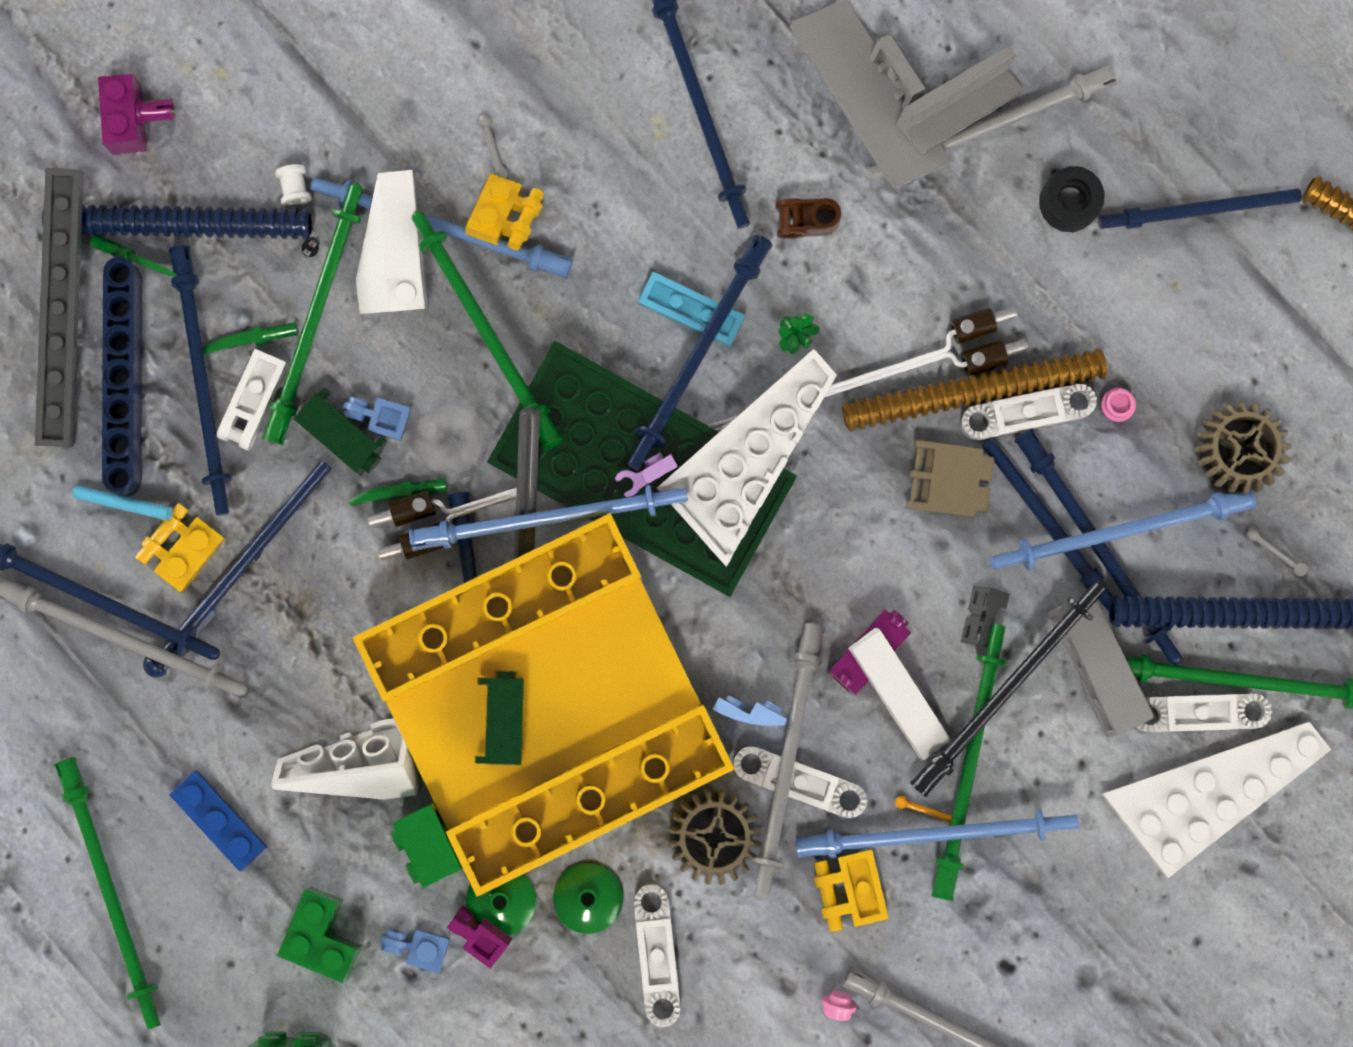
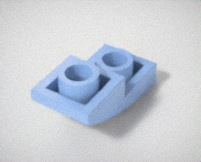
(760, 715)

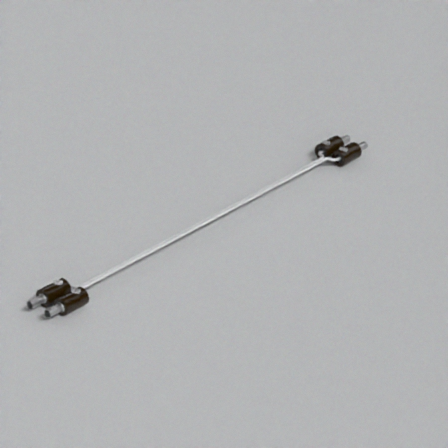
(962, 329)

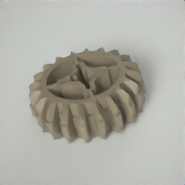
(1255, 454)
(710, 864)

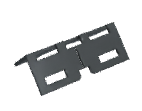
(996, 600)

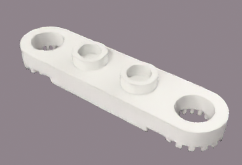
(1028, 411)
(1205, 713)
(806, 783)
(657, 955)

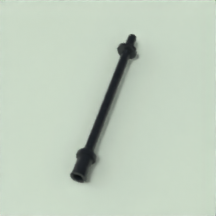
(942, 762)

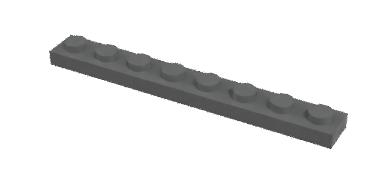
(59, 307)

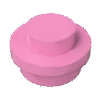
(1118, 404)
(838, 1005)

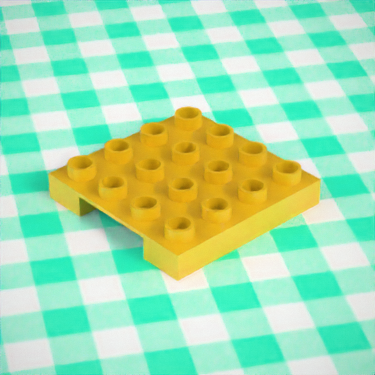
(603, 703)

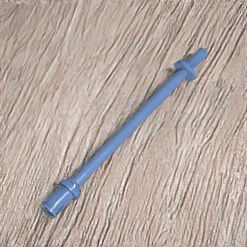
(535, 257)
(1218, 506)
(448, 534)
(834, 843)

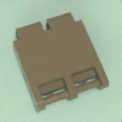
(950, 479)

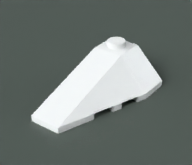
(390, 261)
(357, 766)

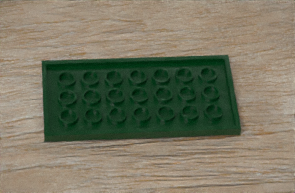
(599, 424)

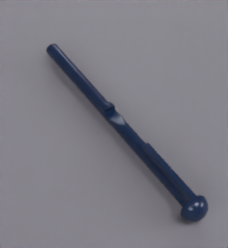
(204, 611)

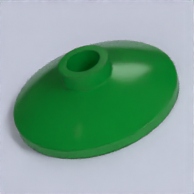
(591, 879)
(518, 910)

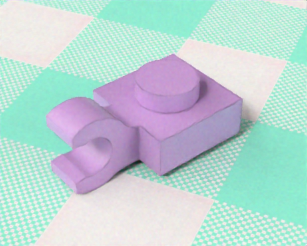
(655, 468)

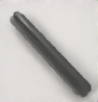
(527, 477)

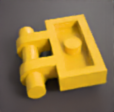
(495, 207)
(187, 555)
(861, 887)

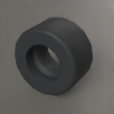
(1076, 178)

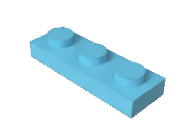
(687, 308)

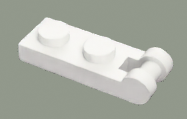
(252, 399)

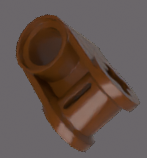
(804, 217)

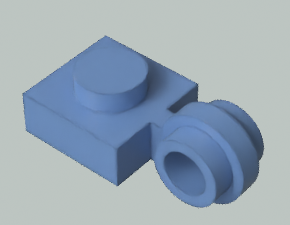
(386, 419)
(426, 948)

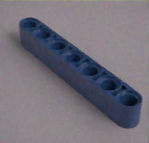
(112, 363)

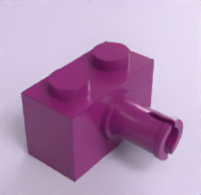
(125, 113)

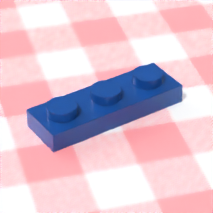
(218, 820)

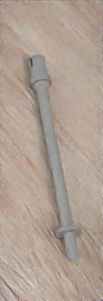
(1079, 88)
(30, 599)
(806, 660)
(880, 993)

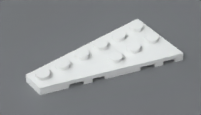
(742, 462)
(1200, 801)

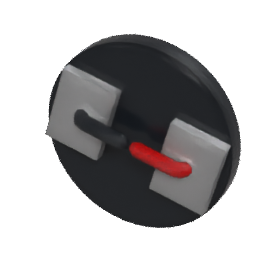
(310, 248)

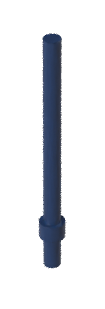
(1136, 217)
(1087, 573)

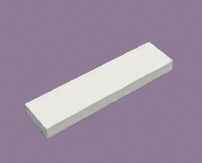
(899, 693)

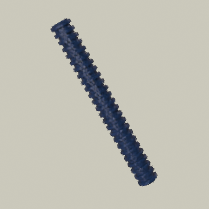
(195, 221)
(1231, 612)

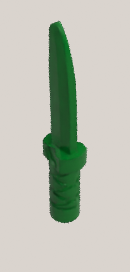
(114, 249)
(257, 335)
(405, 489)

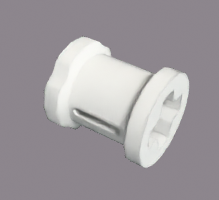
(293, 185)

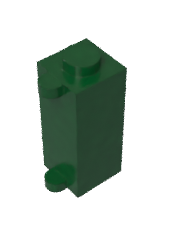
(339, 434)
(503, 719)

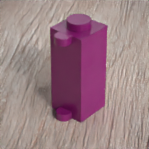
(847, 670)

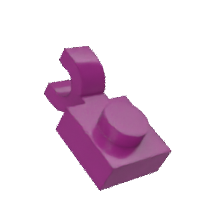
(483, 941)

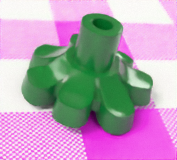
(796, 332)

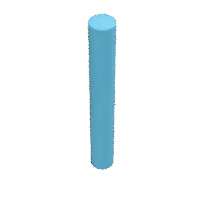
(123, 503)

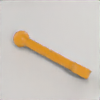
(902, 802)

